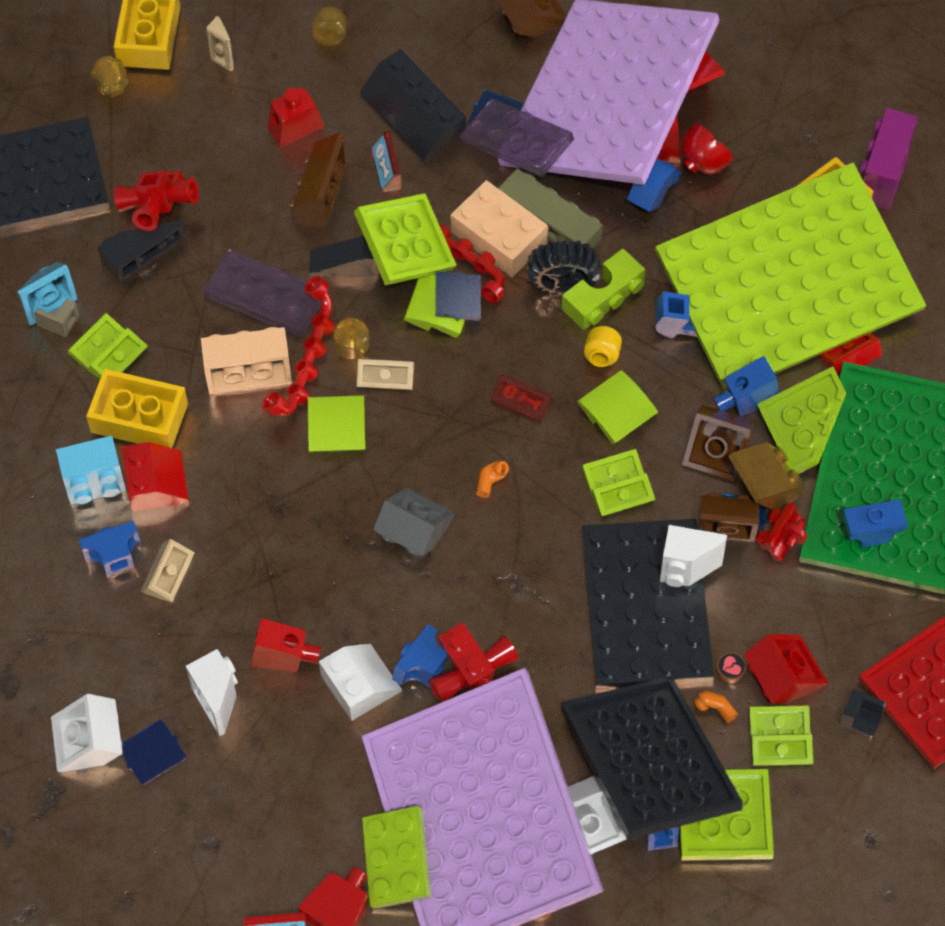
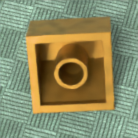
(767, 475)

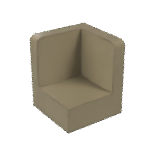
(60, 320)

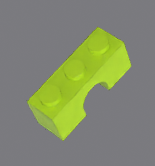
(588, 304)

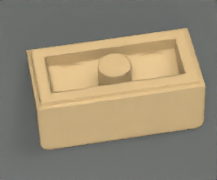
(219, 44)
(385, 374)
(167, 571)

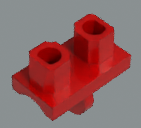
(786, 532)

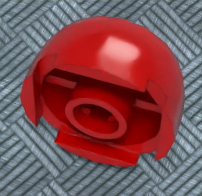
(704, 152)

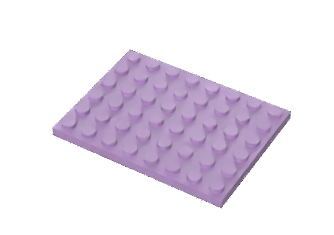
(618, 84)
(492, 805)

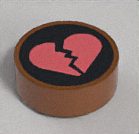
(731, 667)

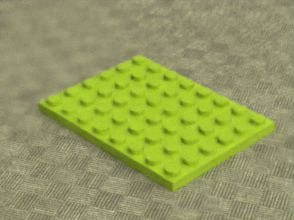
(791, 275)

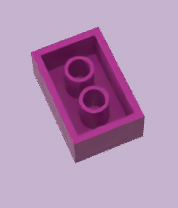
(888, 155)

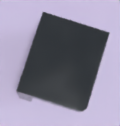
(863, 713)

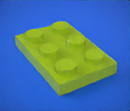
(396, 857)

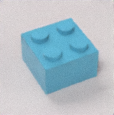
(91, 470)

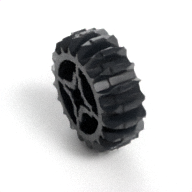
(562, 266)

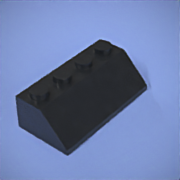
(413, 106)

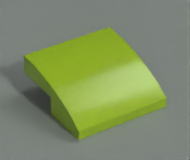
(422, 309)
(107, 347)
(617, 406)
(336, 424)
(618, 483)
(780, 735)

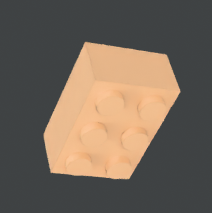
(499, 227)
(246, 360)

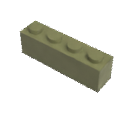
(562, 217)

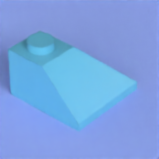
(47, 290)

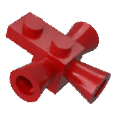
(155, 196)
(470, 664)

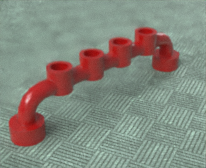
(462, 250)
(274, 402)

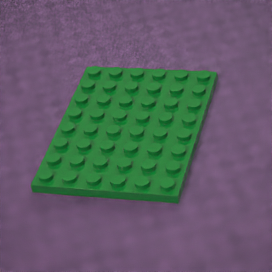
(880, 451)

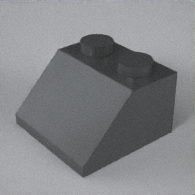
(413, 521)

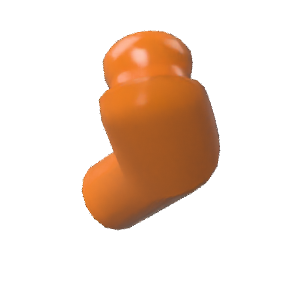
(490, 475)
(719, 702)

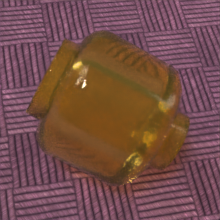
(329, 26)
(110, 76)
(351, 338)

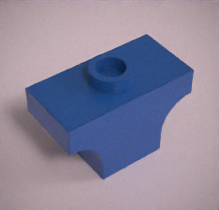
(875, 522)
(112, 547)
(421, 659)

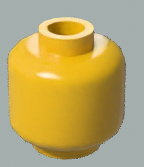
(602, 346)

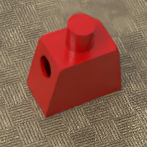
(293, 117)
(282, 647)
(337, 900)

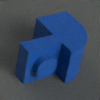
(652, 193)
(673, 315)

